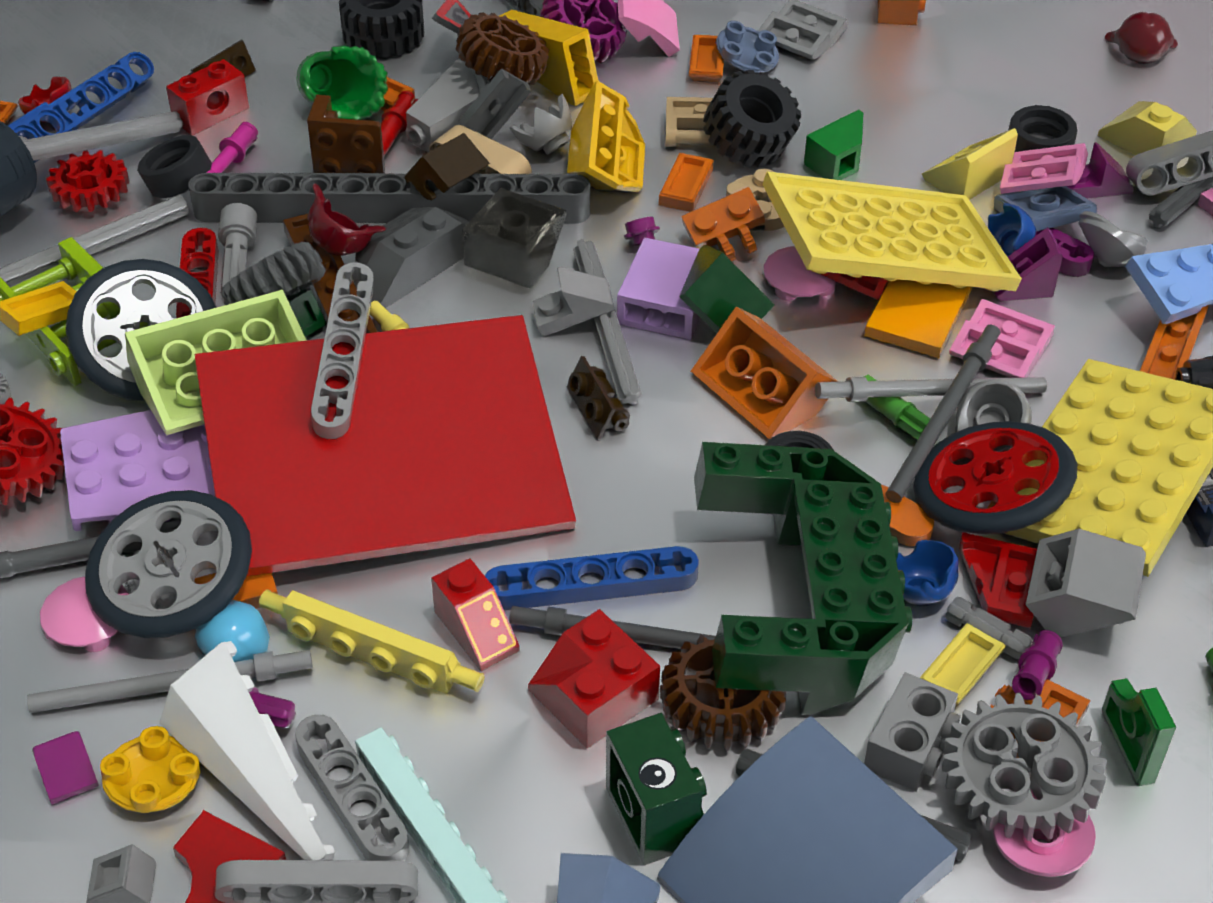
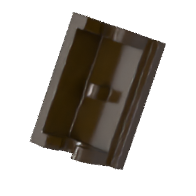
(446, 166)

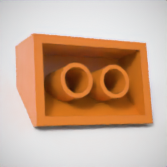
(761, 374)

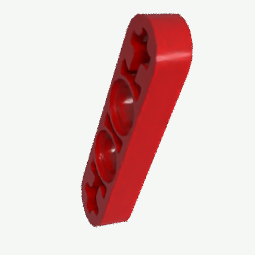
(192, 259)

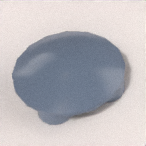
(746, 48)

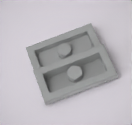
(805, 28)

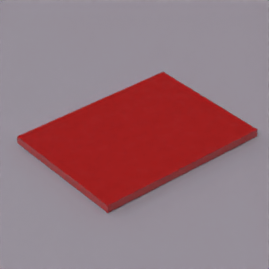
(437, 452)

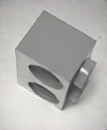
(912, 721)

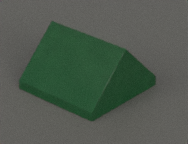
(718, 287)

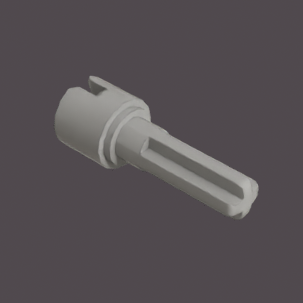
(237, 234)

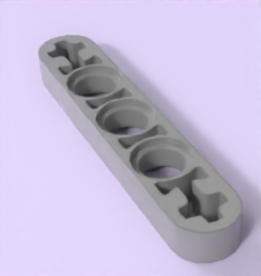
(342, 365)

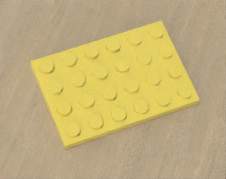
(889, 232)
(1138, 453)

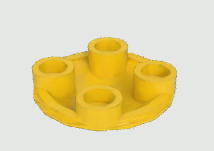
(149, 772)

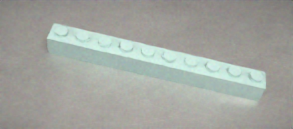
(426, 820)

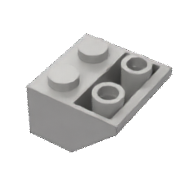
(1085, 582)

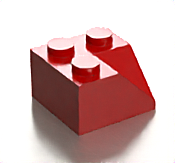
(596, 679)

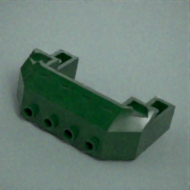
(848, 567)

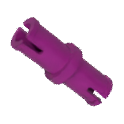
(1037, 664)

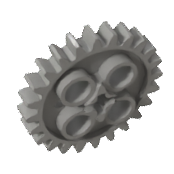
(1062, 756)

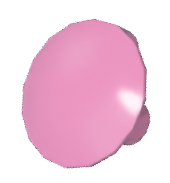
(790, 277)
(71, 620)

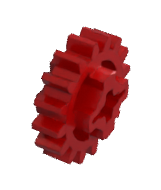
(88, 180)

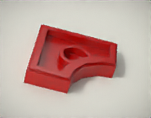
(210, 844)

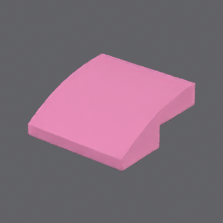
(652, 19)
(1044, 168)
(1018, 345)

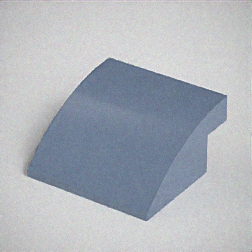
(808, 830)

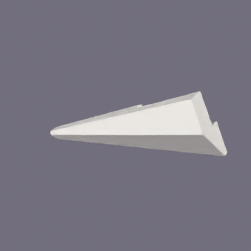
(220, 724)

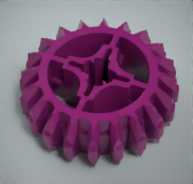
(600, 19)

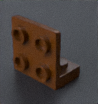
(343, 144)

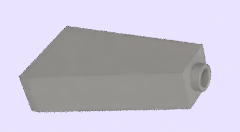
(441, 105)

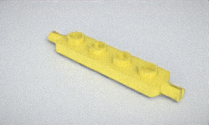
(371, 642)

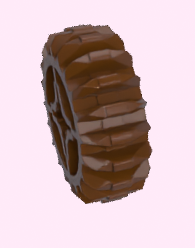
(500, 43)
(703, 710)

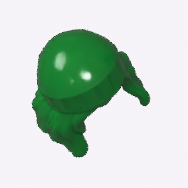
(348, 77)

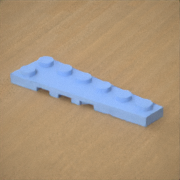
(1175, 280)

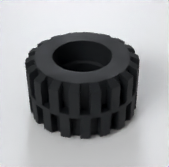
(382, 25)
(751, 118)

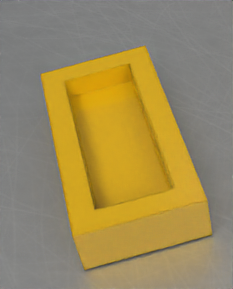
(37, 308)

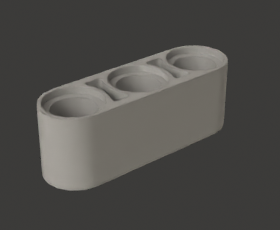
(1165, 161)

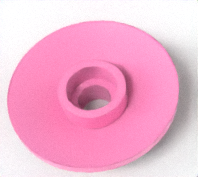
(1058, 857)

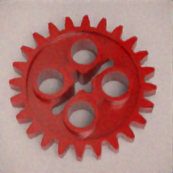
(28, 452)

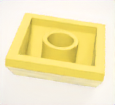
(975, 166)

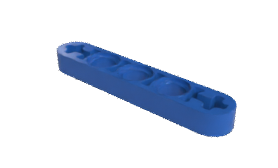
(609, 566)

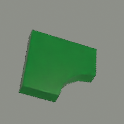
(1140, 728)

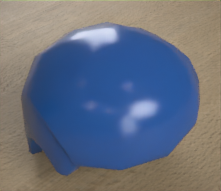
(1011, 228)
(929, 572)

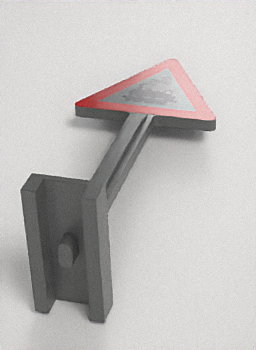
(496, 97)

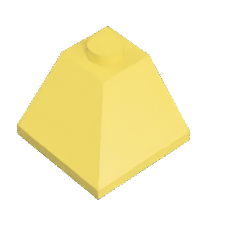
(1147, 127)

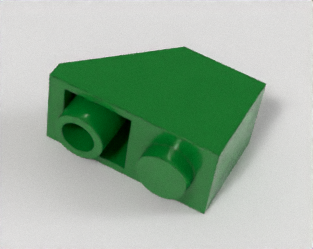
(836, 148)

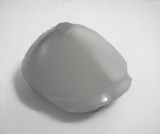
(1108, 242)
(992, 402)

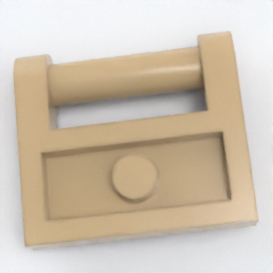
(686, 114)

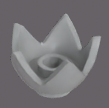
(549, 128)

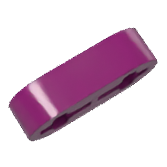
(1076, 254)

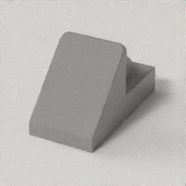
(579, 300)

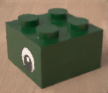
(653, 785)

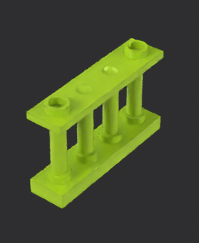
(76, 266)

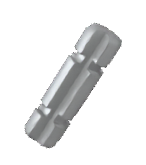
(961, 612)

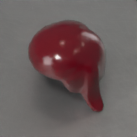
(1143, 37)
(335, 230)

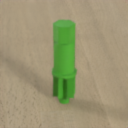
(900, 412)

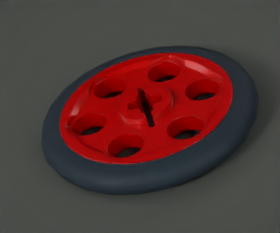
(995, 477)

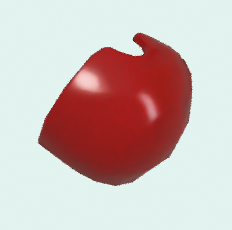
(58, 87)

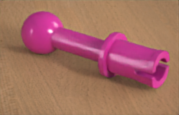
(234, 147)

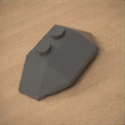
(412, 251)

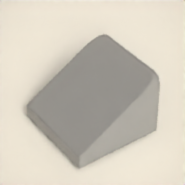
(122, 877)

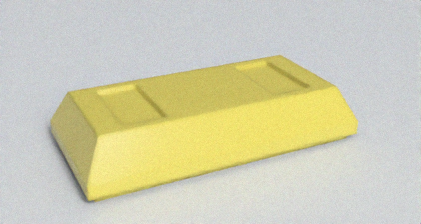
(964, 661)

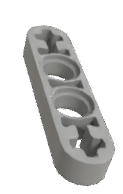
(354, 788)
(316, 881)

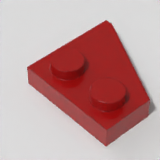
(1000, 576)

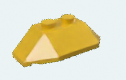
(607, 143)

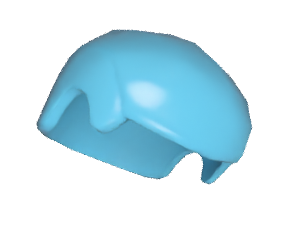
(238, 624)

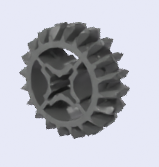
(286, 270)

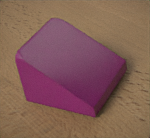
(65, 767)

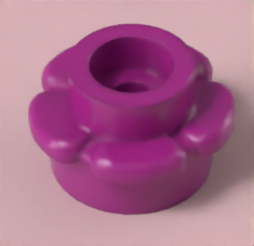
(641, 228)

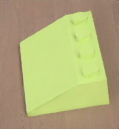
(165, 352)

